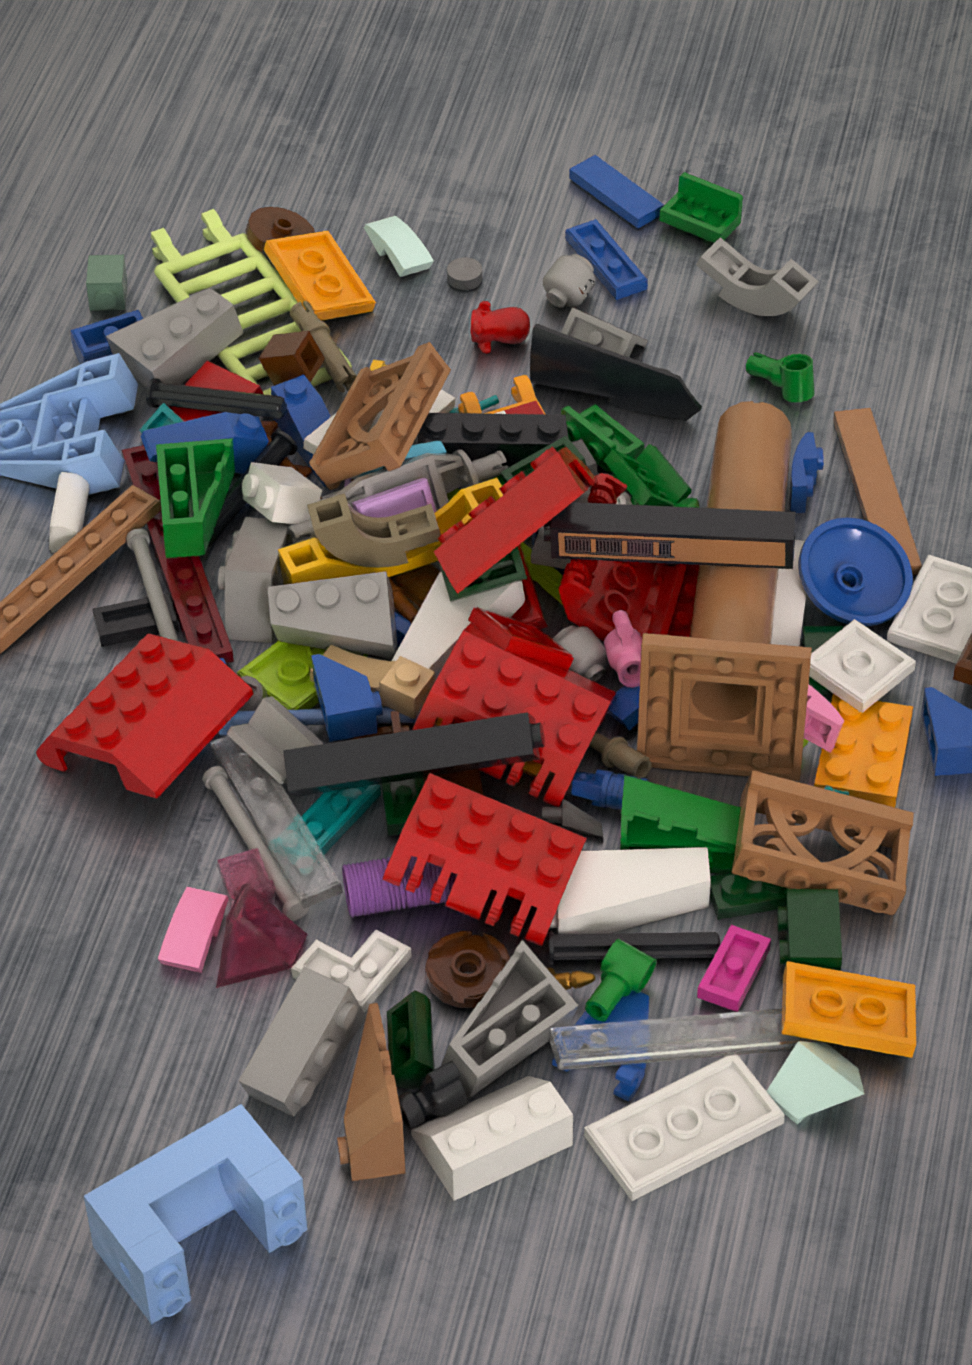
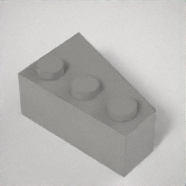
(178, 338)
(247, 574)
(339, 611)
(509, 1021)
(302, 1042)

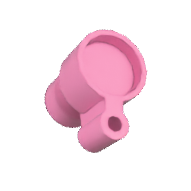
(624, 650)

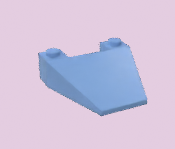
(58, 425)

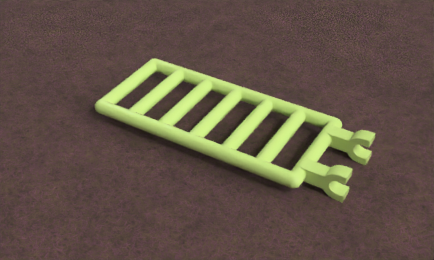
(225, 244)

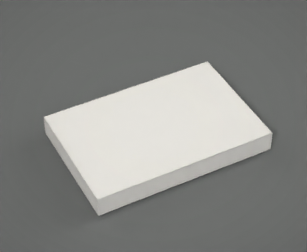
(937, 611)

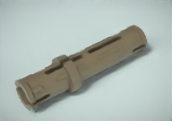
(334, 361)

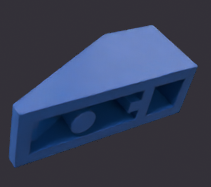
(303, 413)
(245, 429)

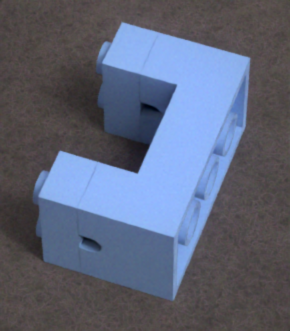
(181, 1190)

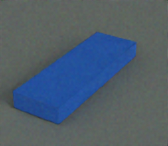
(616, 191)
(609, 261)

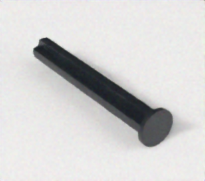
(214, 400)
(273, 454)
(654, 944)

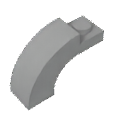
(755, 288)

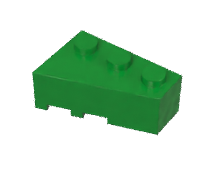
(192, 492)
(672, 818)

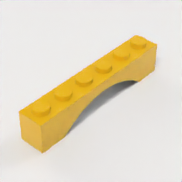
(313, 562)

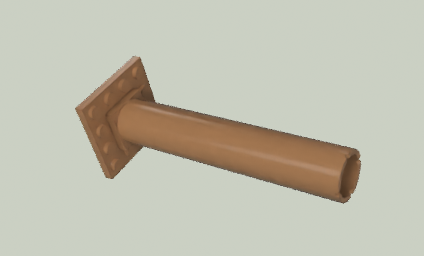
(726, 692)

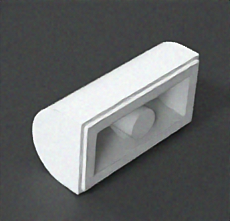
(68, 509)

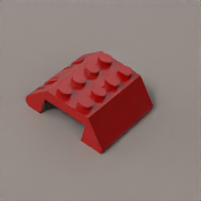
(520, 512)
(652, 594)
(491, 683)
(151, 714)
(488, 850)

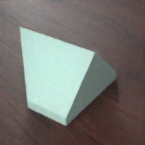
(814, 1080)

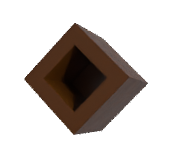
(291, 356)

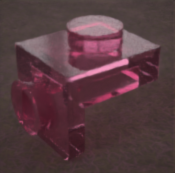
(243, 869)

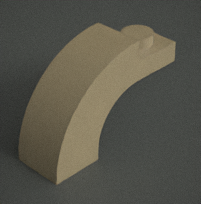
(371, 539)

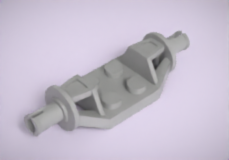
(443, 473)

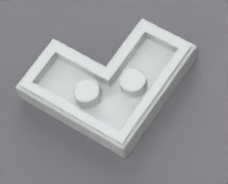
(364, 973)

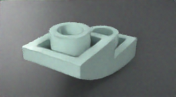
(401, 245)

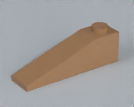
(373, 1113)

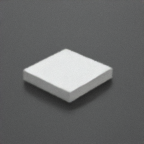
(859, 666)

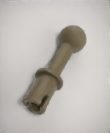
(620, 755)

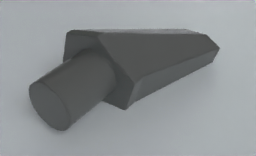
(573, 819)

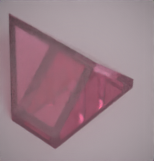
(257, 939)

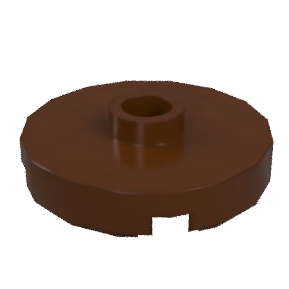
(275, 223)
(459, 954)

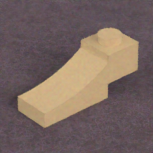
(400, 683)

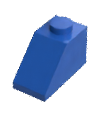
(345, 699)
(947, 733)

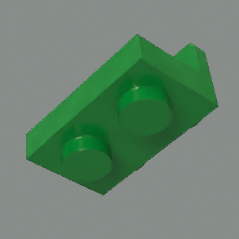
(703, 209)
(601, 434)
(648, 477)

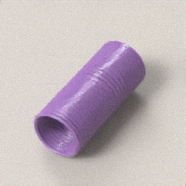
(370, 894)

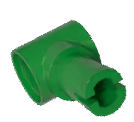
(791, 374)
(622, 971)

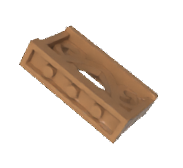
(407, 394)
(844, 816)

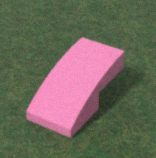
(822, 721)
(192, 929)

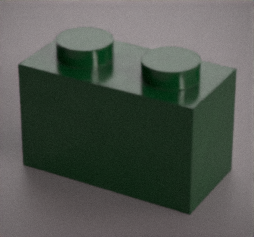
(810, 928)

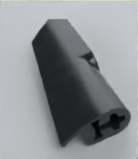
(625, 382)

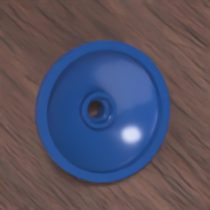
(865, 559)

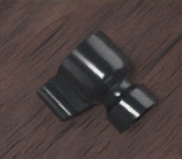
(437, 1094)

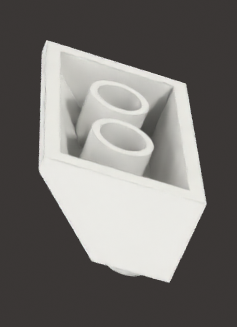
(496, 1135)

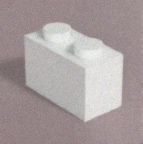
(279, 493)

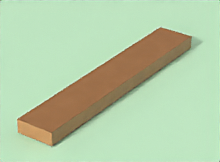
(873, 477)
(74, 562)

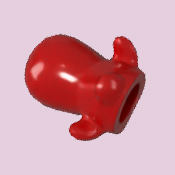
(502, 325)

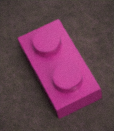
(734, 968)

